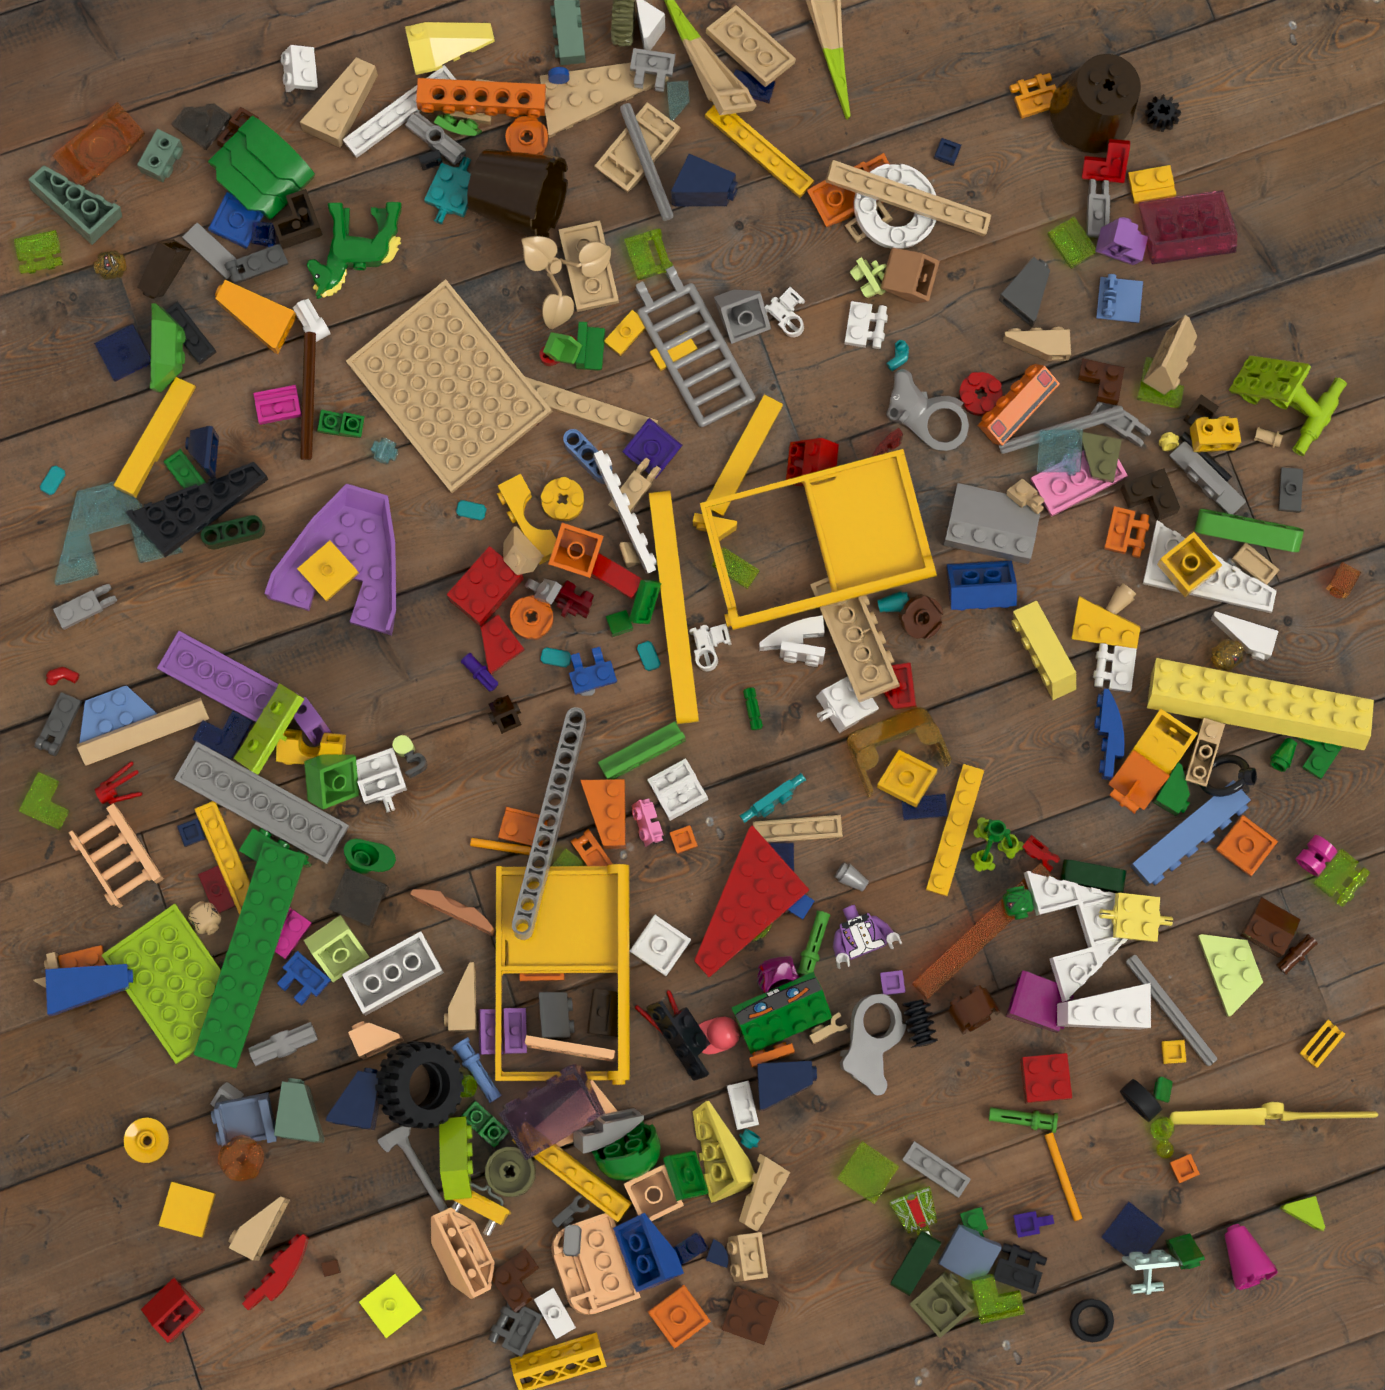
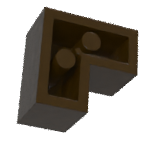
(301, 224)
(1153, 489)

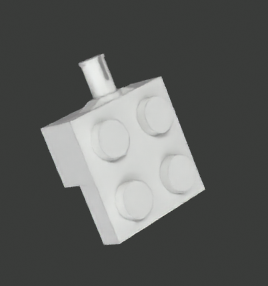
(843, 706)
(380, 778)

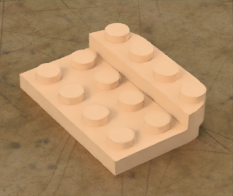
(599, 1274)

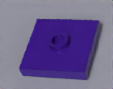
(654, 444)

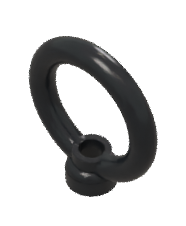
(1246, 776)

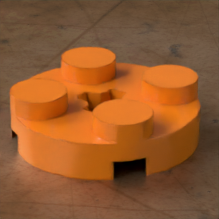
(534, 128)
(537, 628)

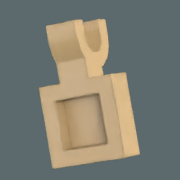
(1023, 493)
(821, 1032)

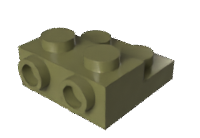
(943, 1303)

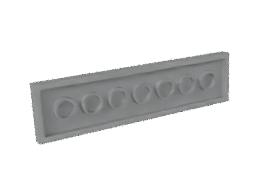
(261, 802)

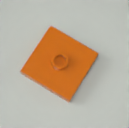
(1246, 845)
(679, 1316)

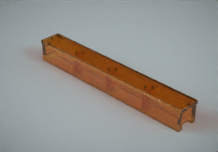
(968, 945)

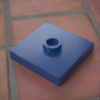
(234, 221)

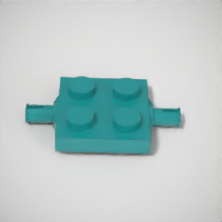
(450, 190)
(767, 804)

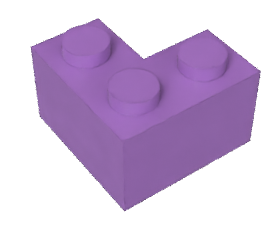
(1122, 241)

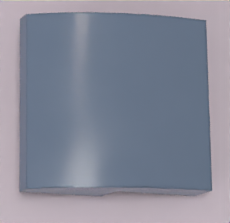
(969, 1253)

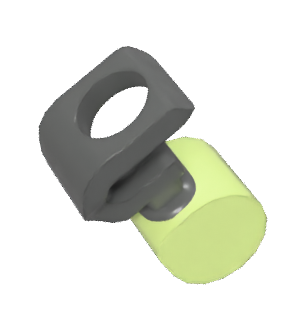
(404, 748)

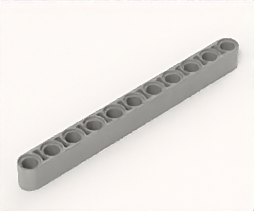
(549, 832)

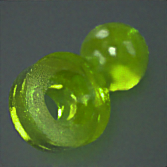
(1164, 1147)

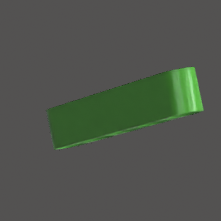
(1249, 530)

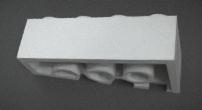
(1115, 1010)

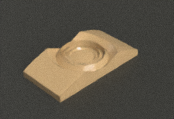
(621, 160)

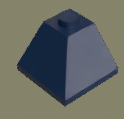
(204, 448)

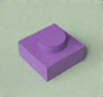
(892, 982)

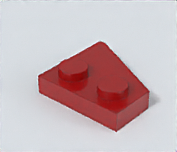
(499, 644)
(904, 695)

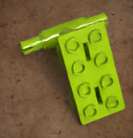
(1282, 385)

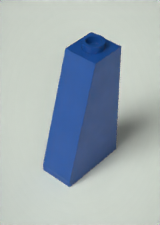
(82, 985)

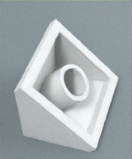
(650, 22)

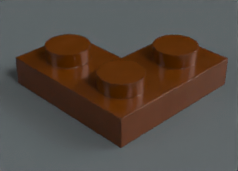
(1107, 376)
(510, 1277)

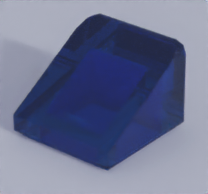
(263, 234)

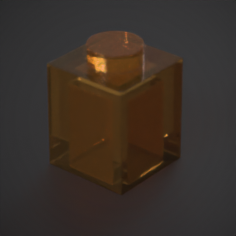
(1343, 581)

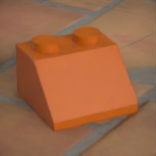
(575, 550)

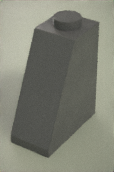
(1026, 291)

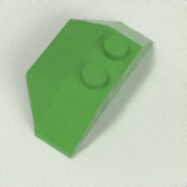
(166, 348)

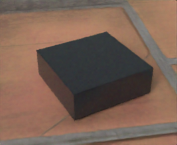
(430, 160)

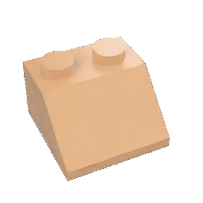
(372, 1039)

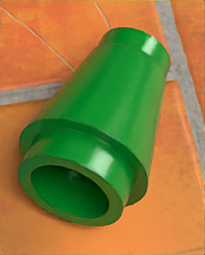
(1283, 756)

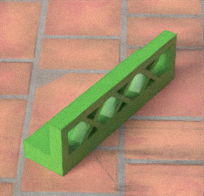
(642, 751)

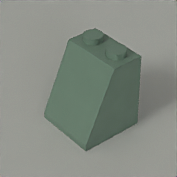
(297, 1113)

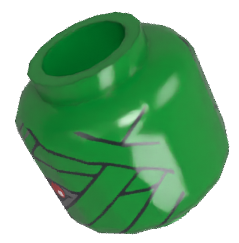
(1018, 902)

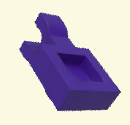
(1029, 1224)

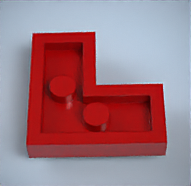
(1110, 168)

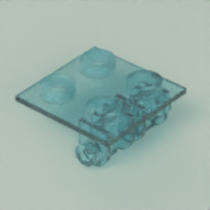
(1060, 451)

